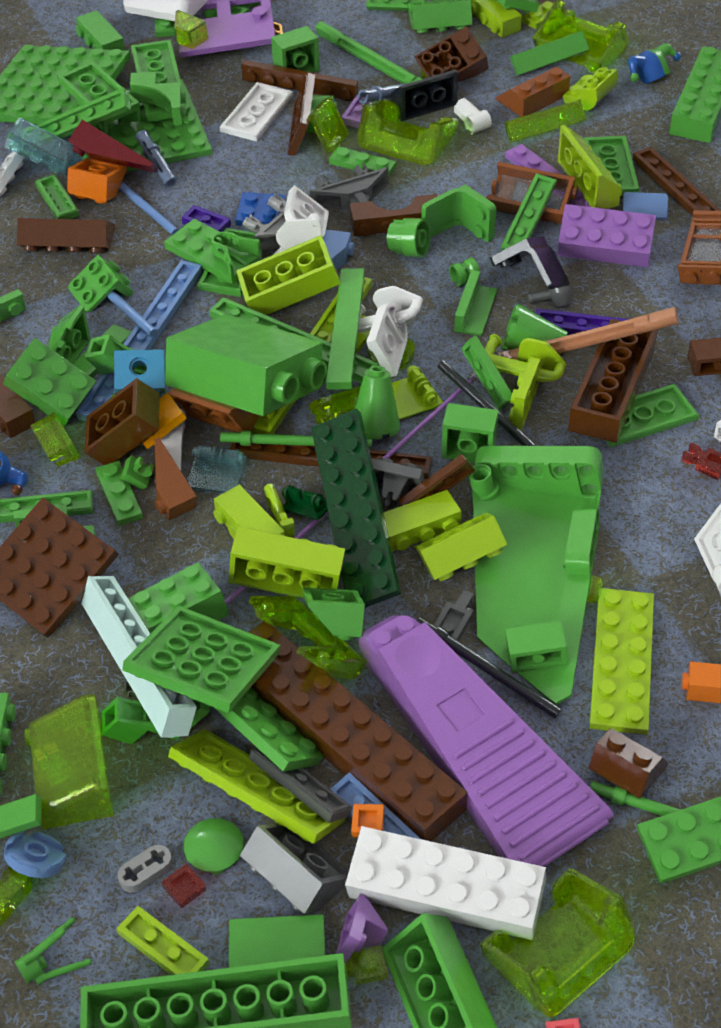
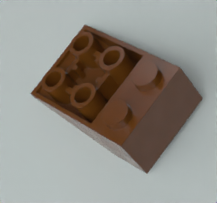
(457, 53)

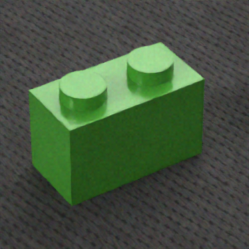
(536, 646)

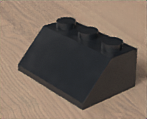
(426, 95)

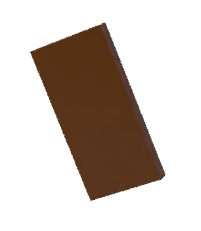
(300, 117)

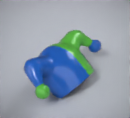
(651, 63)

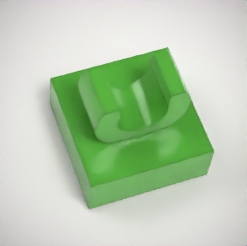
(137, 472)

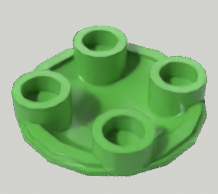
(213, 845)

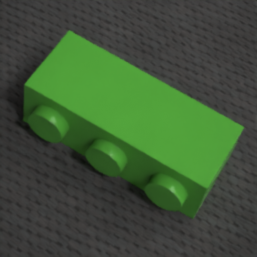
(98, 32)

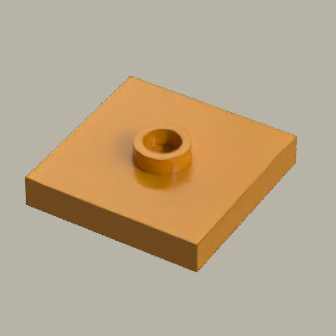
(169, 418)

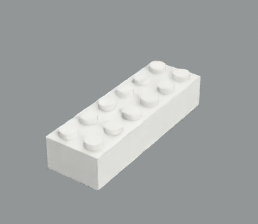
(447, 882)

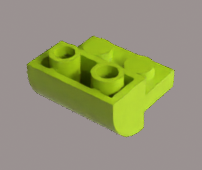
(592, 88)

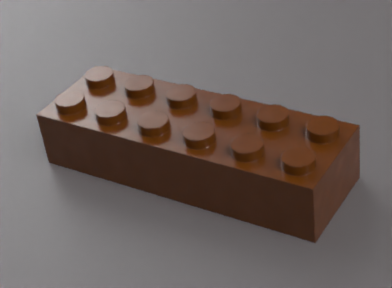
(611, 385)

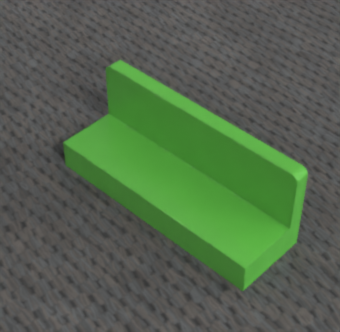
(474, 306)

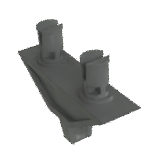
(352, 190)

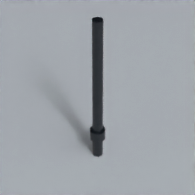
(494, 671)

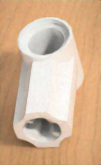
(472, 117)

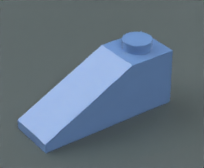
(339, 246)

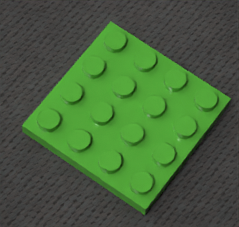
(202, 658)

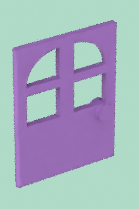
(236, 30)

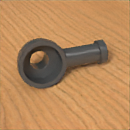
(560, 296)

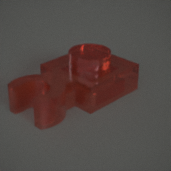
(706, 462)

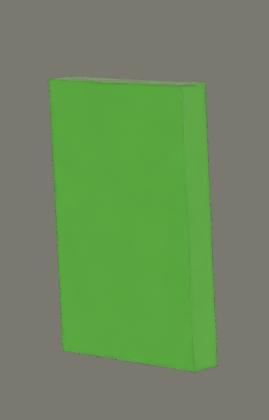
(275, 939)

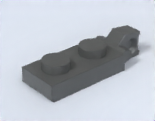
(456, 615)

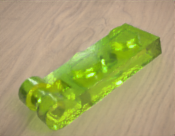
(338, 403)

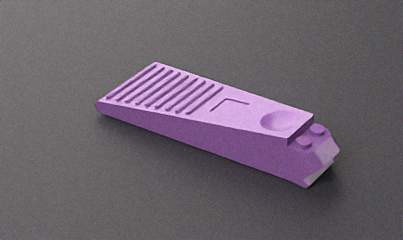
(515, 783)

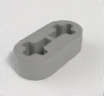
(144, 868)

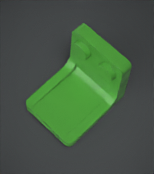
(463, 208)

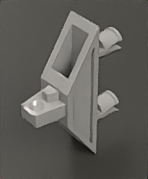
(267, 232)

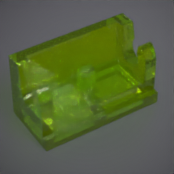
(55, 440)

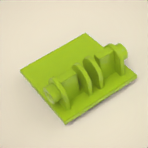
(414, 394)

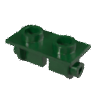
(305, 503)

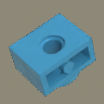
(127, 360)

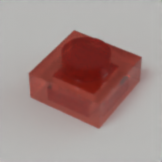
(183, 885)

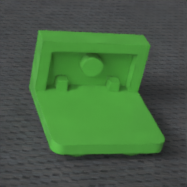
(97, 282)

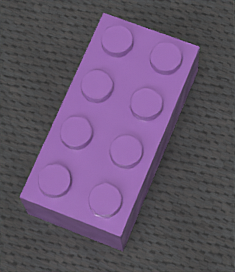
(606, 235)

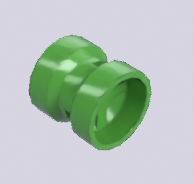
(461, 271)

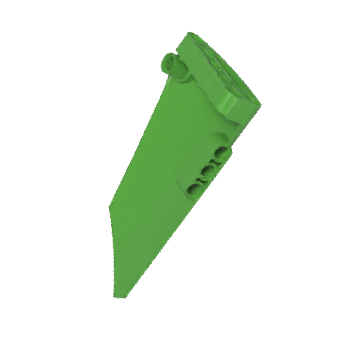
(551, 522)

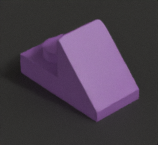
(361, 928)

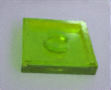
(328, 125)

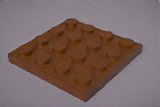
(49, 565)

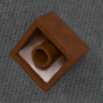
(626, 763)

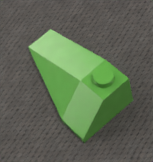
(71, 335)

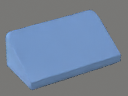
(646, 203)

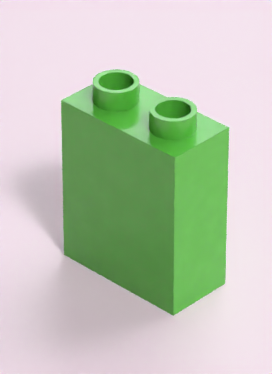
(244, 364)

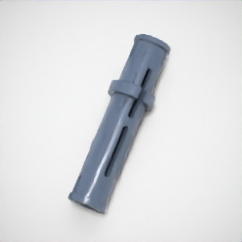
(377, 93)
(151, 151)

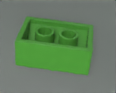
(439, 14)

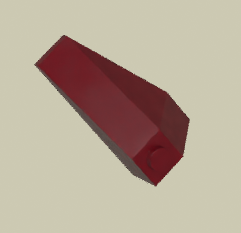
(100, 146)

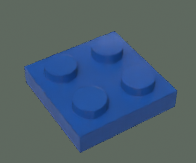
(256, 205)

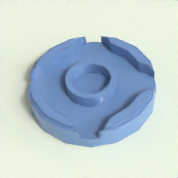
(34, 854)

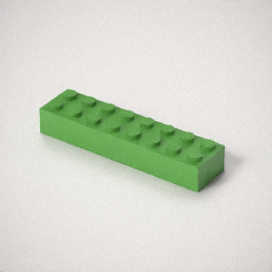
(263, 995)

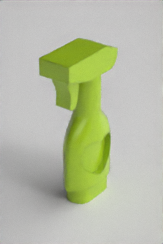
(277, 510)

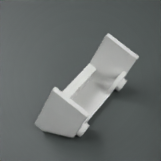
(162, 8)

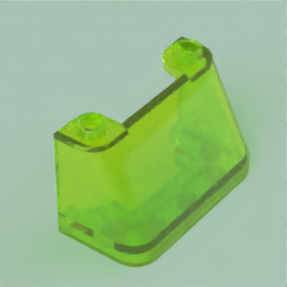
(603, 43)
(387, 135)
(70, 764)
(570, 945)

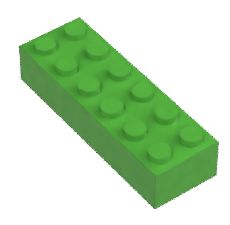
(700, 101)

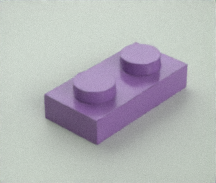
(353, 113)

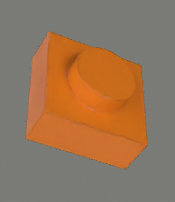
(367, 816)

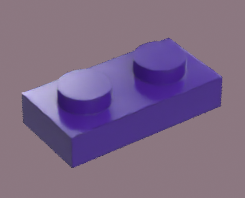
(207, 217)

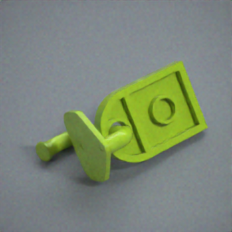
(535, 363)

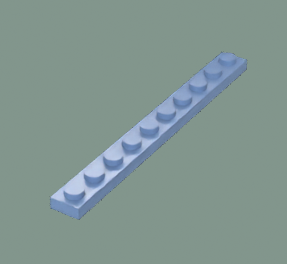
(158, 315)

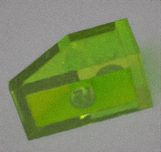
(190, 30)

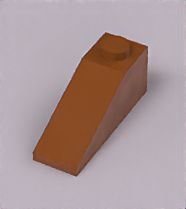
(173, 491)

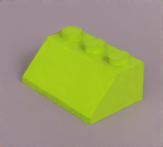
(461, 546)

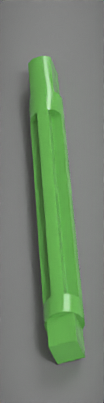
(365, 54)

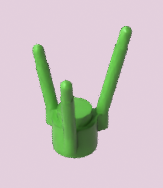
(33, 963)

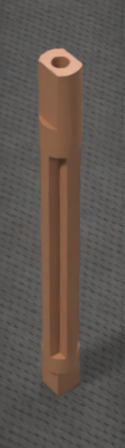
(609, 332)

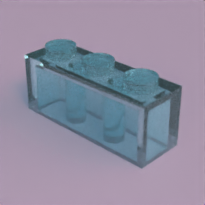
(40, 146)

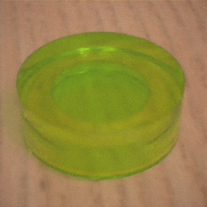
(594, 589)

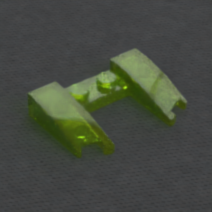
(329, 653)

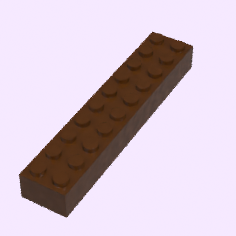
(358, 740)

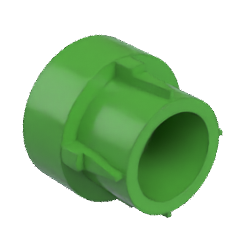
(409, 237)

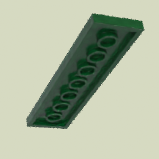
(355, 508)

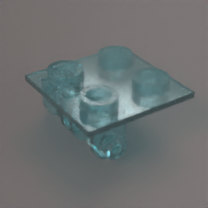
(215, 469)

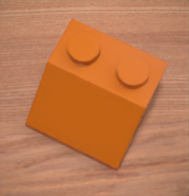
(95, 180)

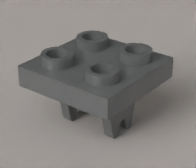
(396, 479)

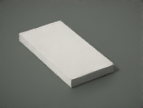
(256, 111)

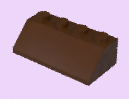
(64, 234)

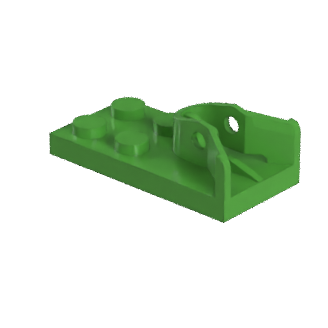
(91, 83)
(214, 249)

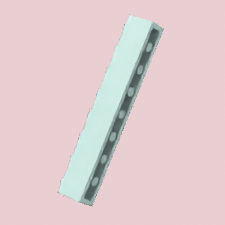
(123, 633)

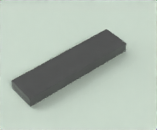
(305, 788)

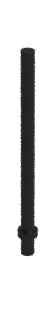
(484, 403)

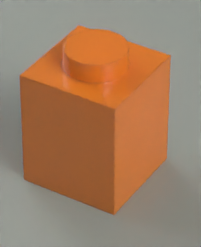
(702, 682)

